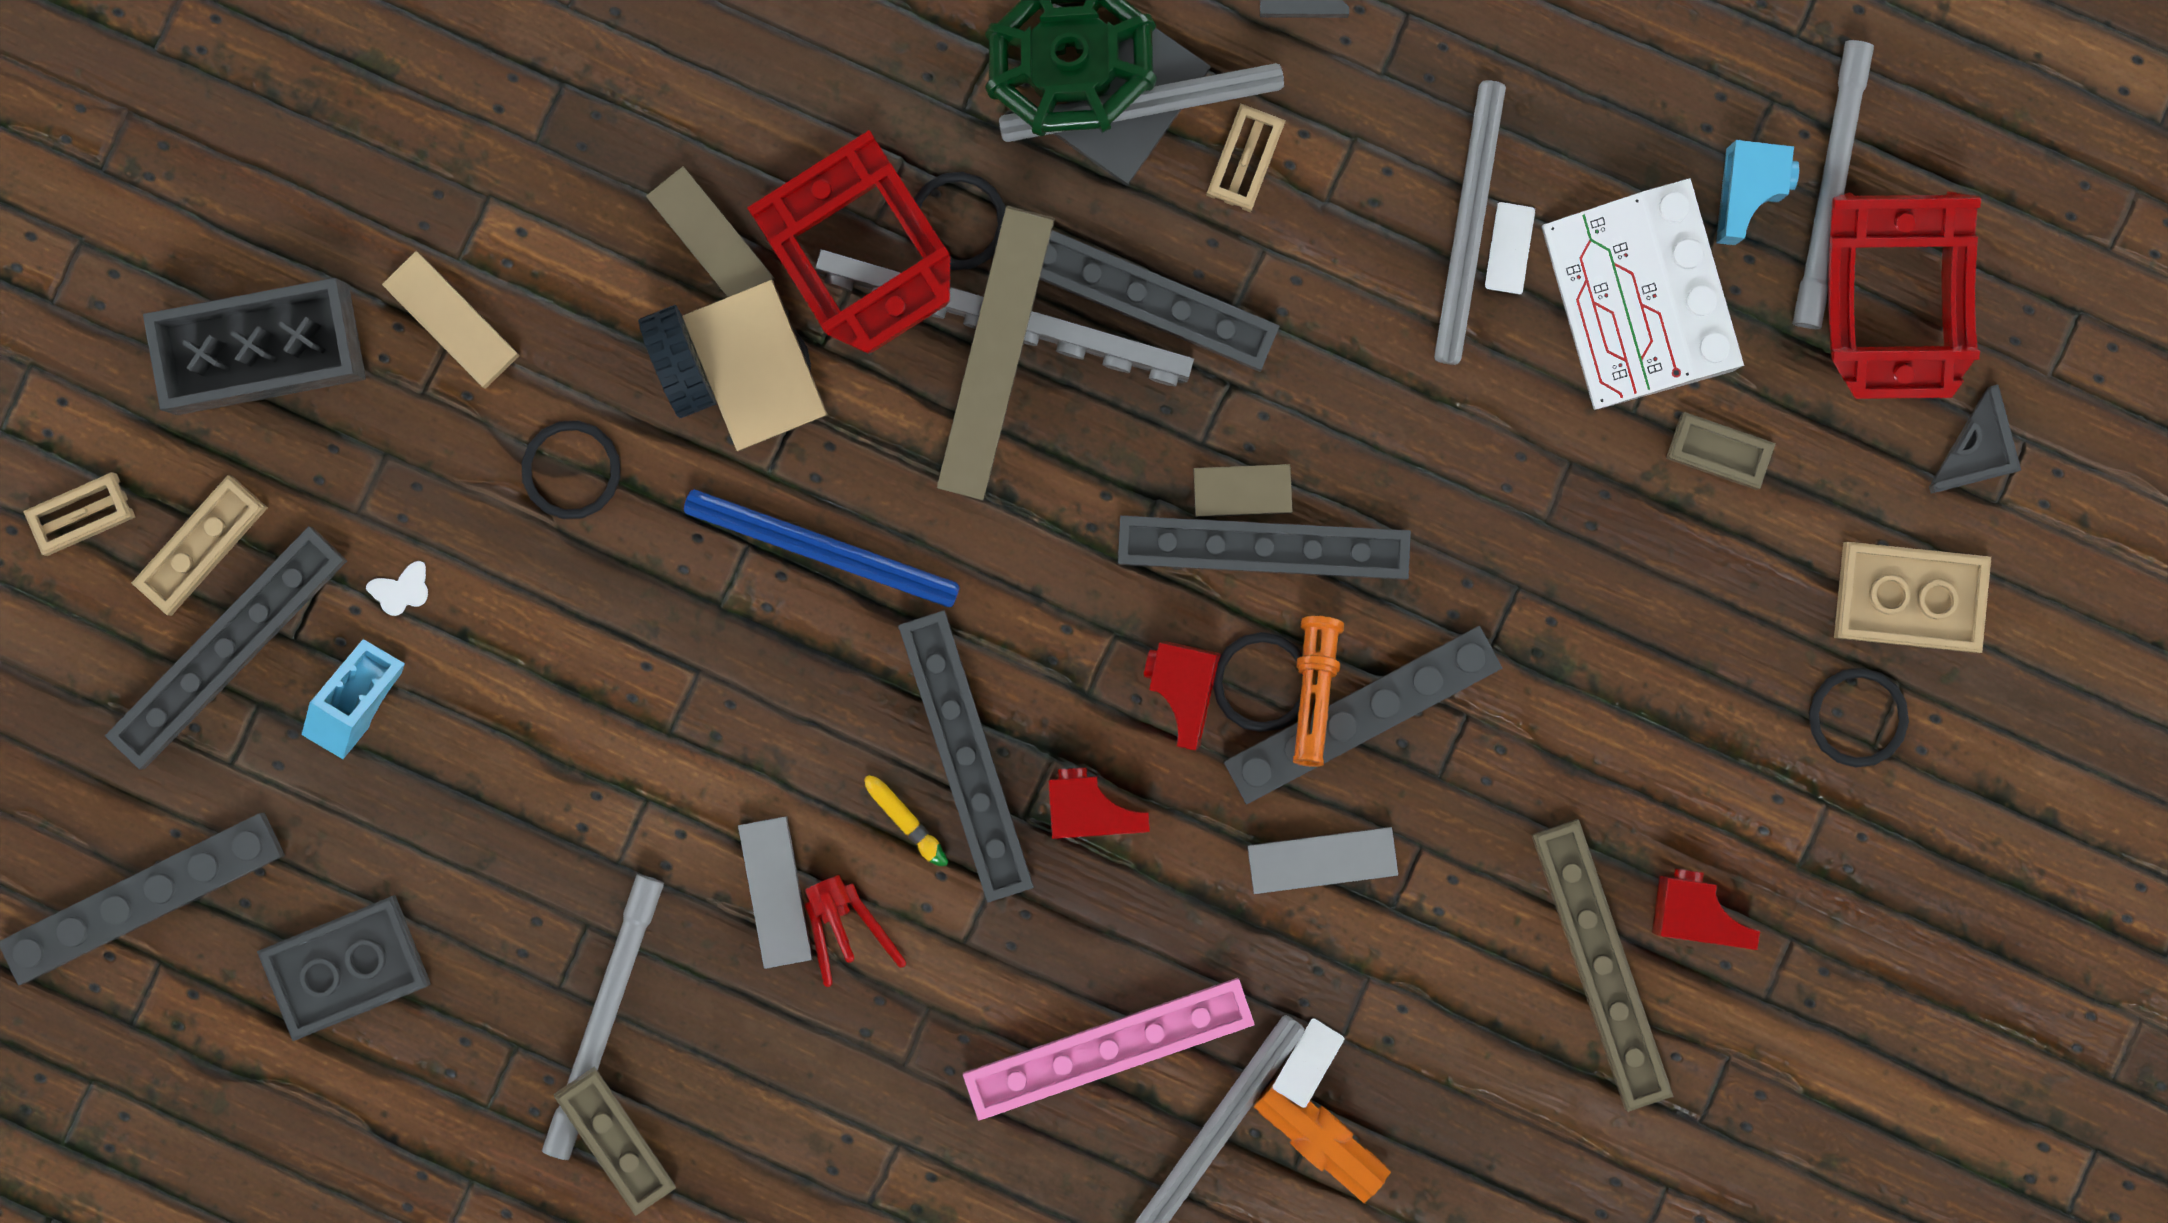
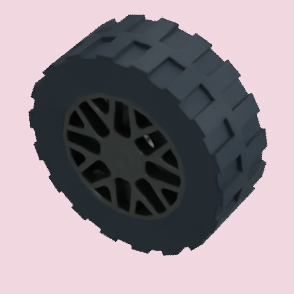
(676, 361)

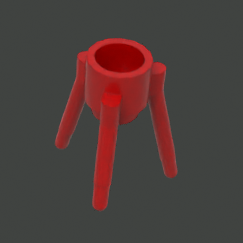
(829, 902)

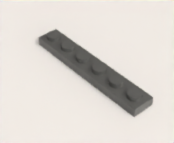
(1158, 301)
(1264, 547)
(226, 648)
(1368, 712)
(966, 756)
(141, 898)

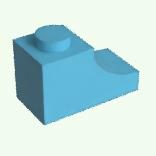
(1752, 177)
(351, 698)

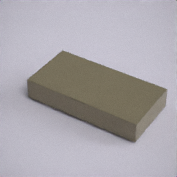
(1720, 451)
(1242, 490)

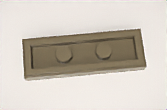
(708, 234)
(614, 1141)

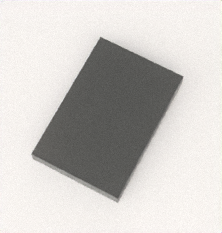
(1131, 141)
(344, 968)

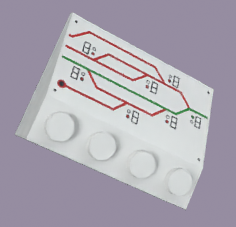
(1642, 295)

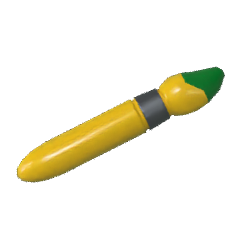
(927, 844)

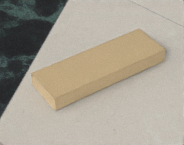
(450, 319)
(199, 545)

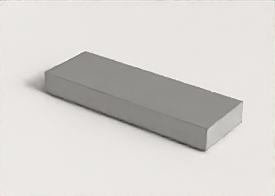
(1322, 860)
(775, 892)

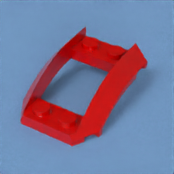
(821, 193)
(1905, 222)

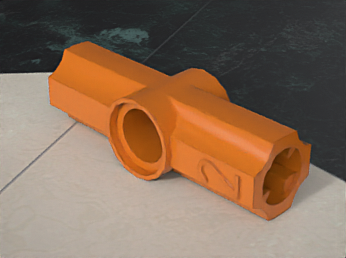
(1324, 1142)

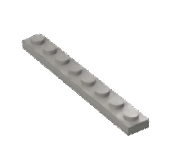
(1071, 338)

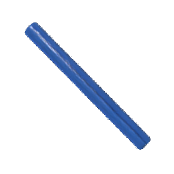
(821, 548)

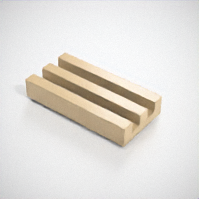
(1231, 196)
(117, 498)

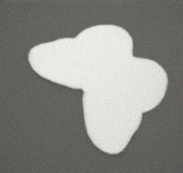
(398, 594)

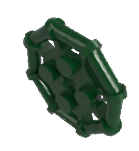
(1075, 80)

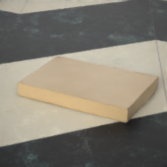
(754, 365)
(1912, 597)

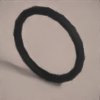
(985, 187)
(571, 426)
(1219, 691)
(1902, 715)

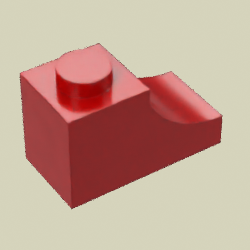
(1186, 681)
(1083, 810)
(1691, 911)

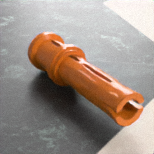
(1313, 665)

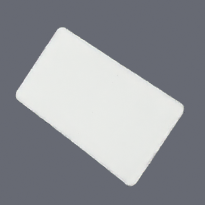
(1510, 248)
(1308, 1063)

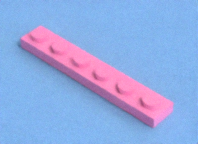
(1108, 1049)

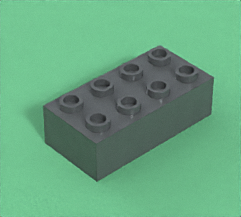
(254, 346)

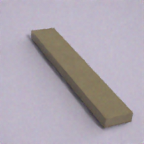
(995, 352)
(1602, 965)

